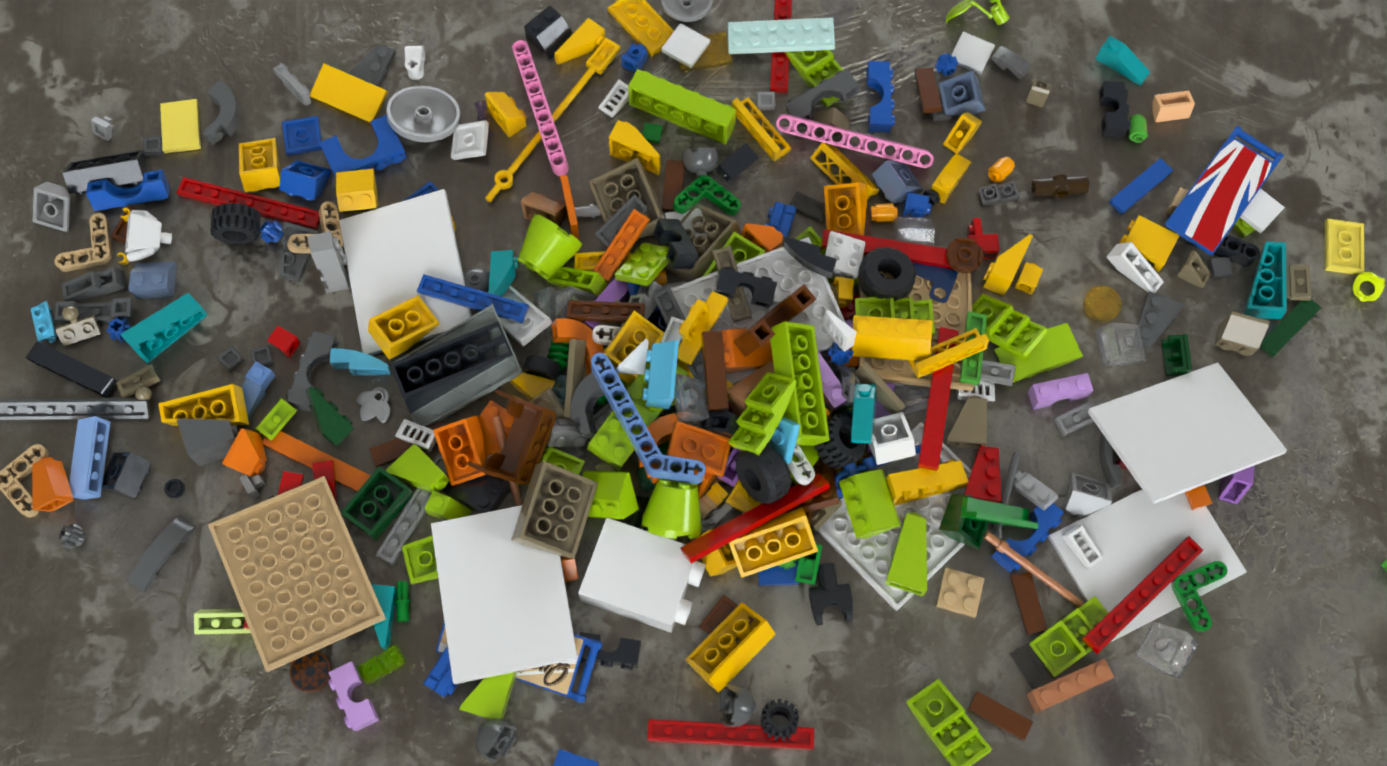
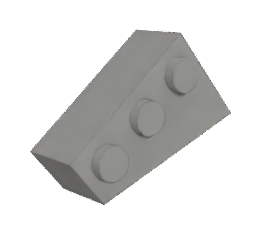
(330, 260)

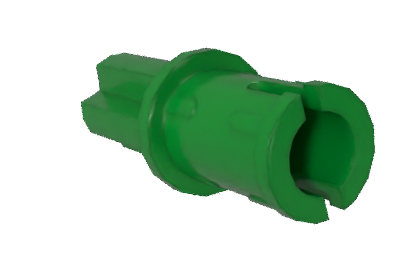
(402, 601)

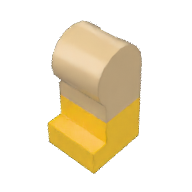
(711, 500)

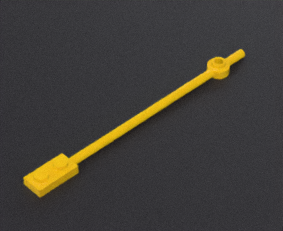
(596, 63)

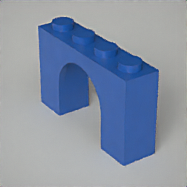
(387, 153)

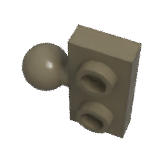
(76, 329)
(138, 383)

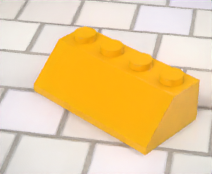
(892, 338)
(774, 543)
(720, 656)

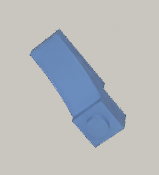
(254, 386)

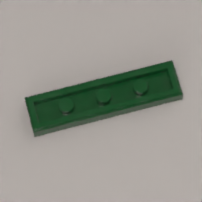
(1289, 327)

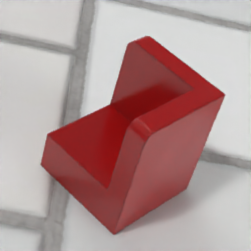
(284, 341)

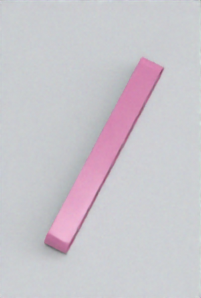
(540, 108)
(879, 151)

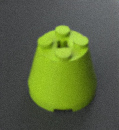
(547, 247)
(673, 510)

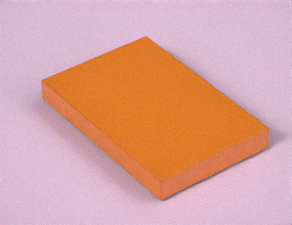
(570, 210)
(700, 445)

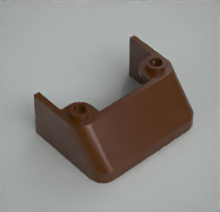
(524, 443)

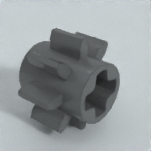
(72, 535)

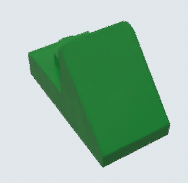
(808, 567)

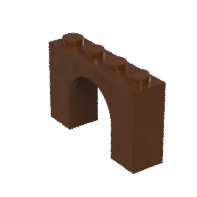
(783, 312)

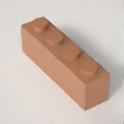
(1070, 685)

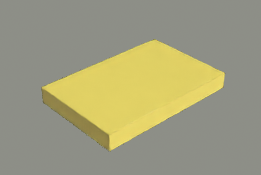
(180, 126)
(1344, 246)

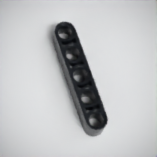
(1239, 251)
(71, 369)

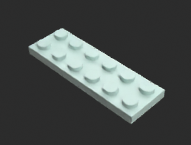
(781, 35)

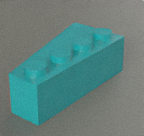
(1268, 288)
(164, 327)

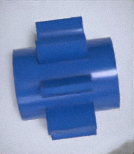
(946, 64)
(271, 231)
(117, 327)
(838, 355)

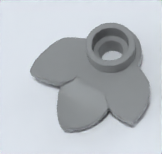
(372, 407)

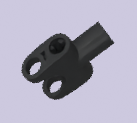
(830, 594)

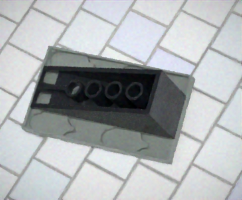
(456, 368)

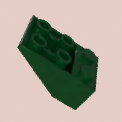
(328, 420)

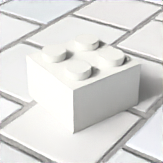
(892, 439)

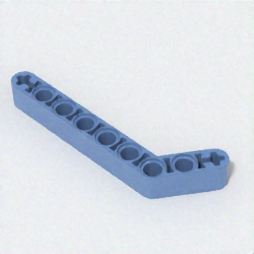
(636, 422)

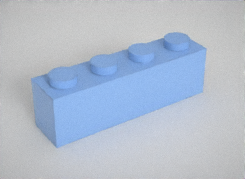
(89, 457)

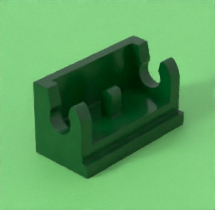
(1176, 355)

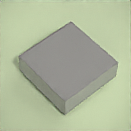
(766, 100)

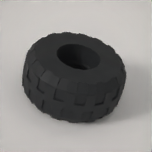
(888, 261)
(763, 476)

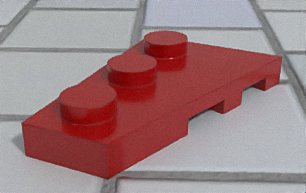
(985, 476)

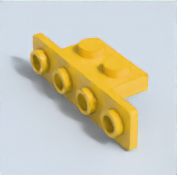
(701, 318)

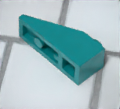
(1122, 60)
(502, 271)
(864, 413)
(386, 597)

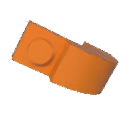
(567, 329)
(661, 432)

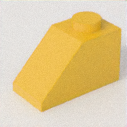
(962, 132)

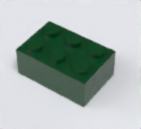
(377, 503)

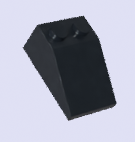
(480, 494)

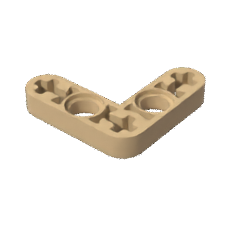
(323, 215)
(93, 252)
(15, 482)

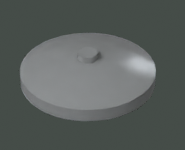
(423, 113)

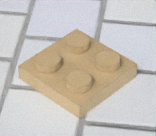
(960, 592)

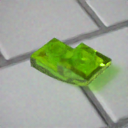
(381, 665)

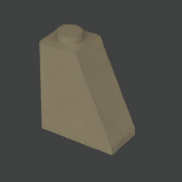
(970, 425)

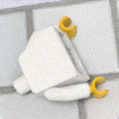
(142, 236)

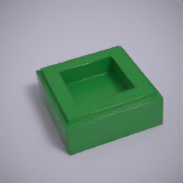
(652, 133)

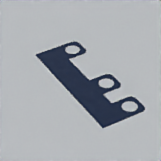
(941, 276)

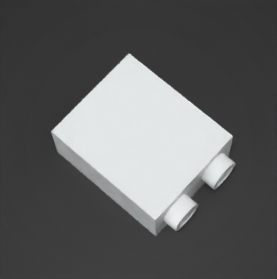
(640, 576)

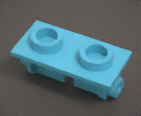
(43, 322)

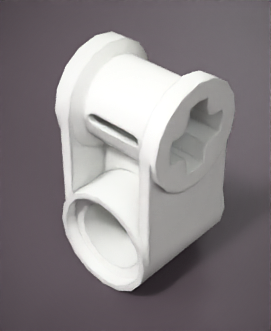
(415, 61)

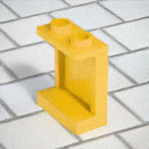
(1151, 240)

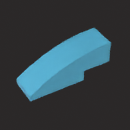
(357, 362)

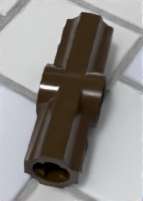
(1060, 186)

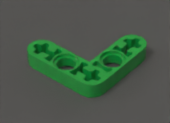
(708, 192)
(1190, 592)

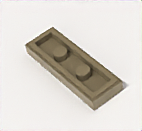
(883, 391)

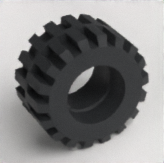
(235, 223)
(839, 449)

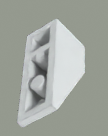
(1134, 266)

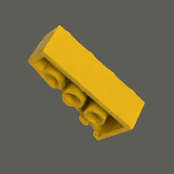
(213, 404)
(924, 483)

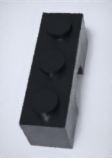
(1114, 96)
(681, 250)
(761, 288)
(625, 656)

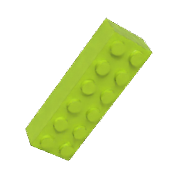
(681, 106)
(797, 358)
(611, 440)

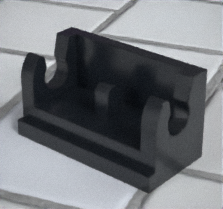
(737, 162)

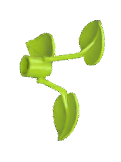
(997, 11)

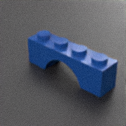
(878, 77)
(106, 195)
(1045, 520)

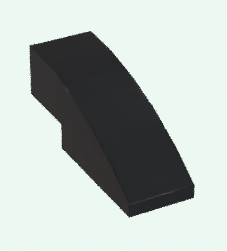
(810, 256)

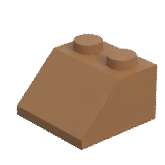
(540, 204)

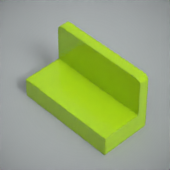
(276, 419)

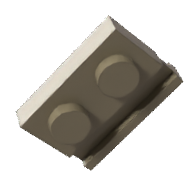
(1298, 282)

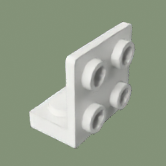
(847, 252)

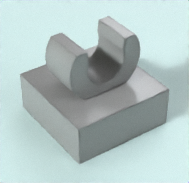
(102, 127)
(252, 485)

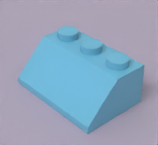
(661, 374)

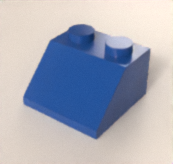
(304, 180)

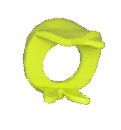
(1379, 284)

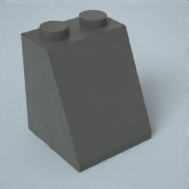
(207, 439)

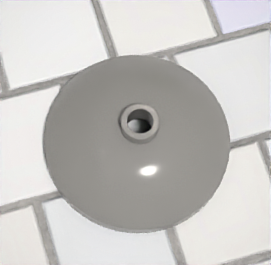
(696, 10)

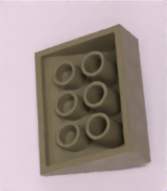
(619, 186)
(718, 231)
(554, 510)

